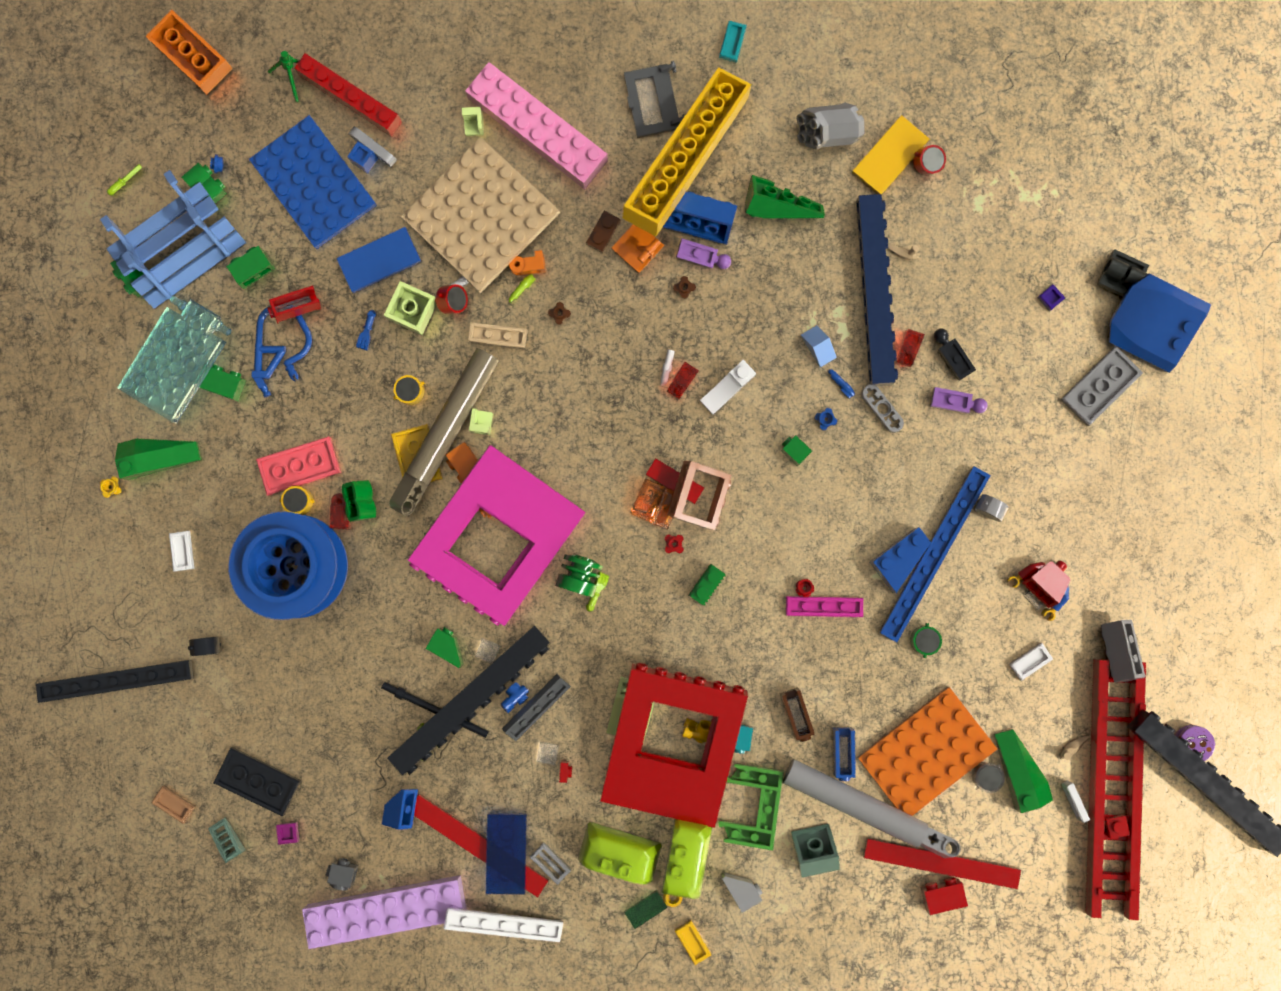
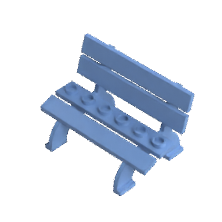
(194, 216)

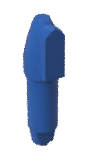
(845, 387)

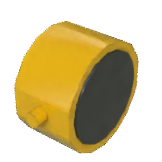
(409, 390)
(297, 500)

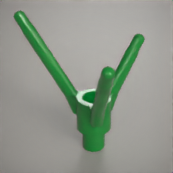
(286, 62)

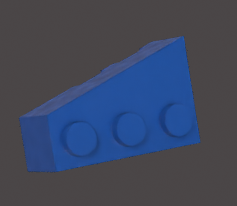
(900, 558)

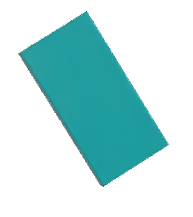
(732, 41)

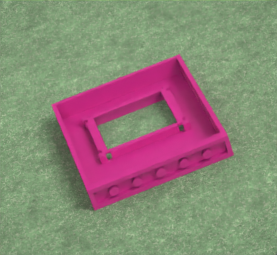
(519, 503)

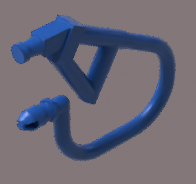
(259, 375)

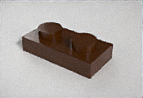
(603, 231)

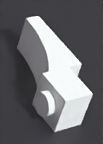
(728, 387)

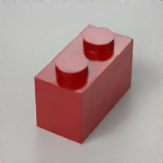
(944, 896)

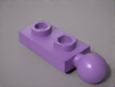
(702, 255)
(957, 401)

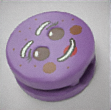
(1199, 739)

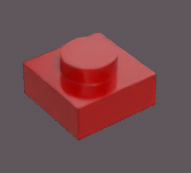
(565, 771)
(1117, 826)

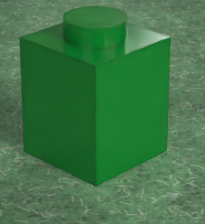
(795, 450)

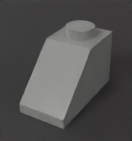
(743, 891)

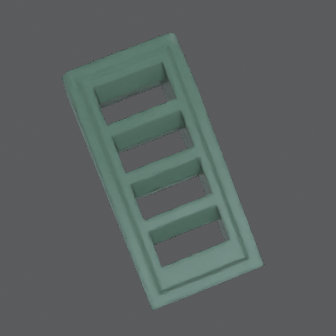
(239, 848)

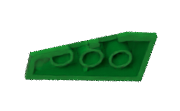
(149, 456)

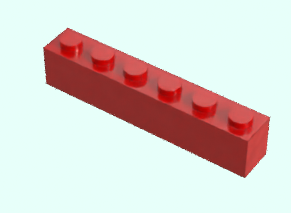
(348, 95)

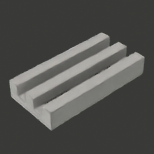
(562, 874)

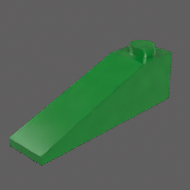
(768, 201)
(1024, 778)

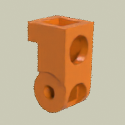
(528, 265)

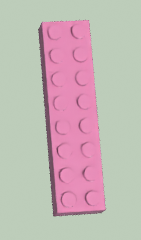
(536, 125)

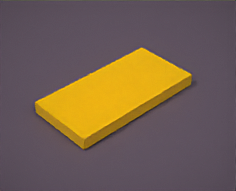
(890, 155)

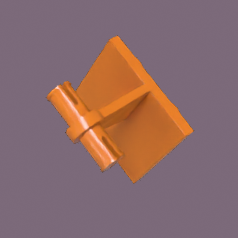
(637, 247)

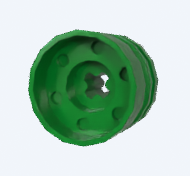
(579, 575)

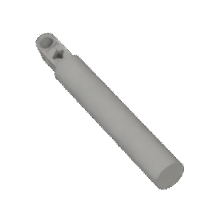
(867, 809)

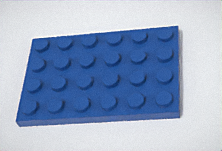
(312, 182)

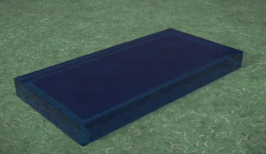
(506, 853)

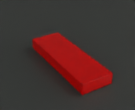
(668, 477)

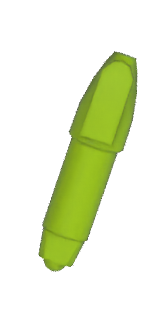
(524, 284)

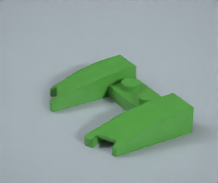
(763, 833)

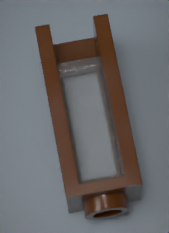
(797, 714)

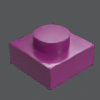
(287, 833)

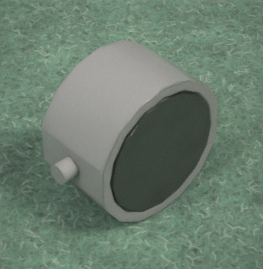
(991, 508)

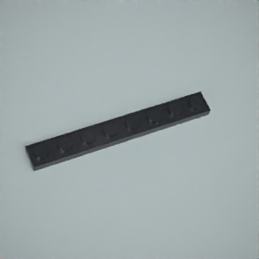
(114, 681)

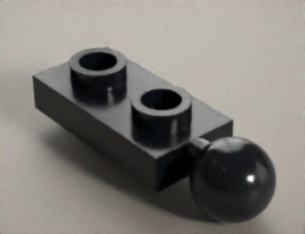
(953, 354)

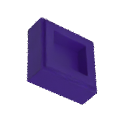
(1051, 297)

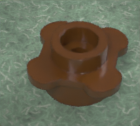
(684, 292)
(559, 308)

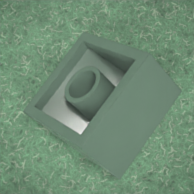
(815, 850)

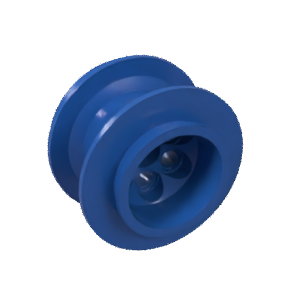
(255, 554)

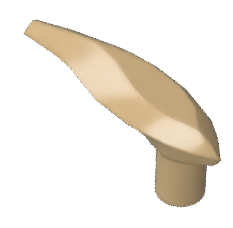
(903, 252)
(1073, 747)

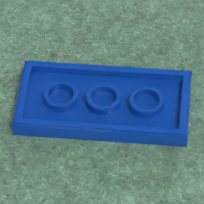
(379, 260)

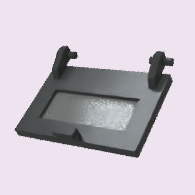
(652, 100)

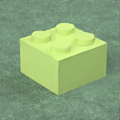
(410, 308)

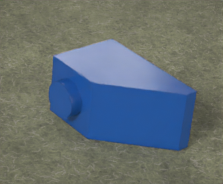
(400, 810)

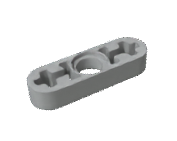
(380, 152)
(870, 400)

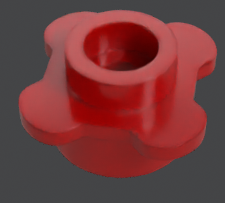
(678, 547)

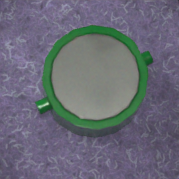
(926, 640)

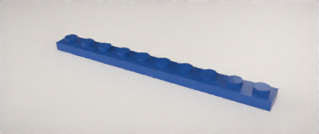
(934, 554)

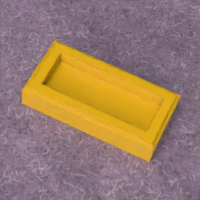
(693, 942)

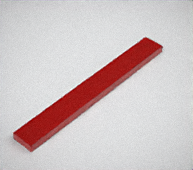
(467, 838)
(931, 862)

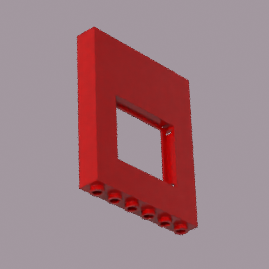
(668, 784)

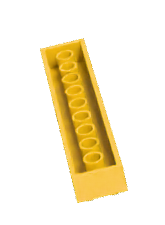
(686, 152)

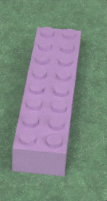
(382, 911)

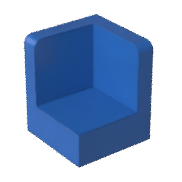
(362, 157)

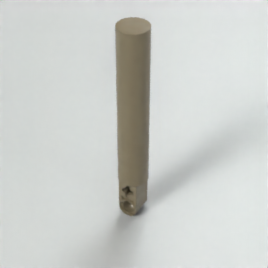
(443, 432)

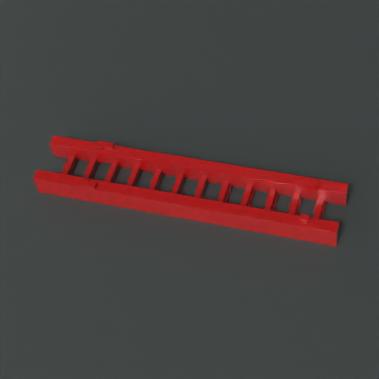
(1097, 796)

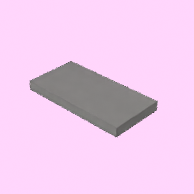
(1102, 386)

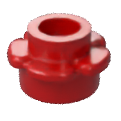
(804, 583)

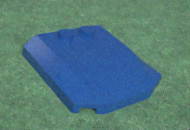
(1157, 321)

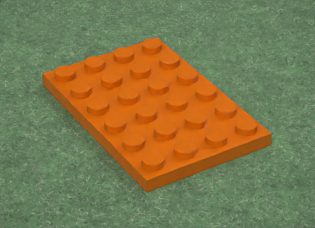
(927, 752)

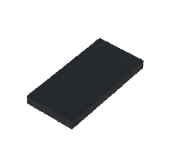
(257, 781)

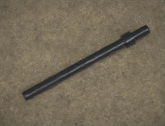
(401, 693)

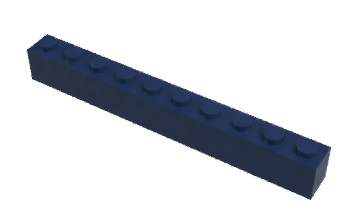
(876, 290)

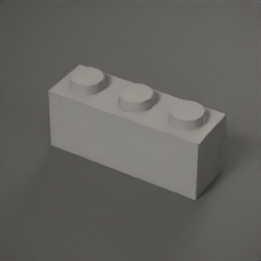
(1122, 651)

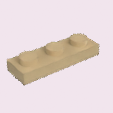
(498, 335)

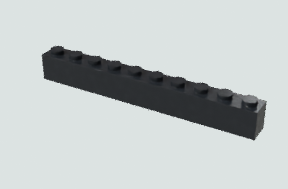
(468, 701)
(1207, 781)

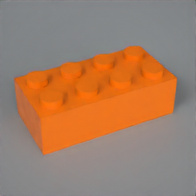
(189, 52)

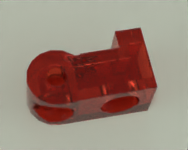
(909, 347)
(682, 380)
(338, 516)

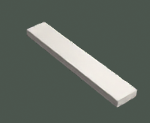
(503, 924)

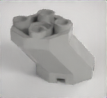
(830, 126)

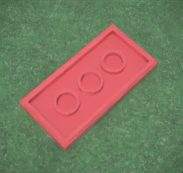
(298, 465)

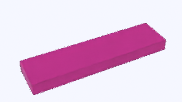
(824, 606)

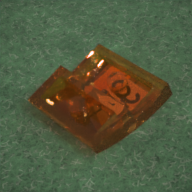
(653, 503)

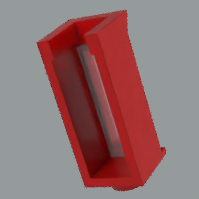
(293, 304)

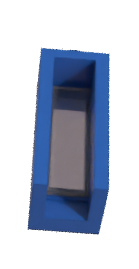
(844, 753)

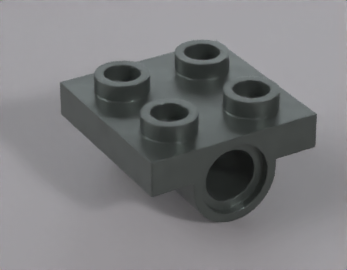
(1122, 272)

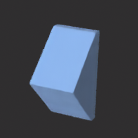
(819, 345)

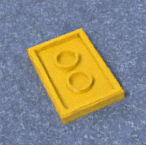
(406, 446)

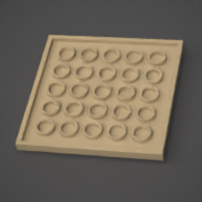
(480, 214)

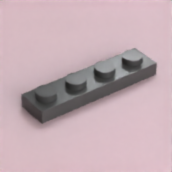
(536, 707)

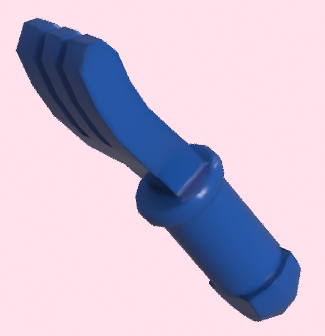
(364, 337)

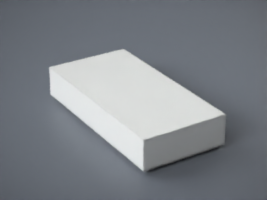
(181, 551)
(1031, 661)
(1075, 801)

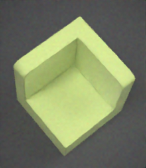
(473, 121)
(480, 422)

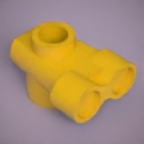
(696, 731)

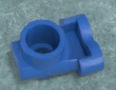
(517, 695)

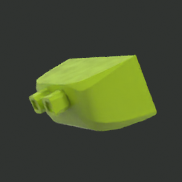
(619, 854)
(686, 859)

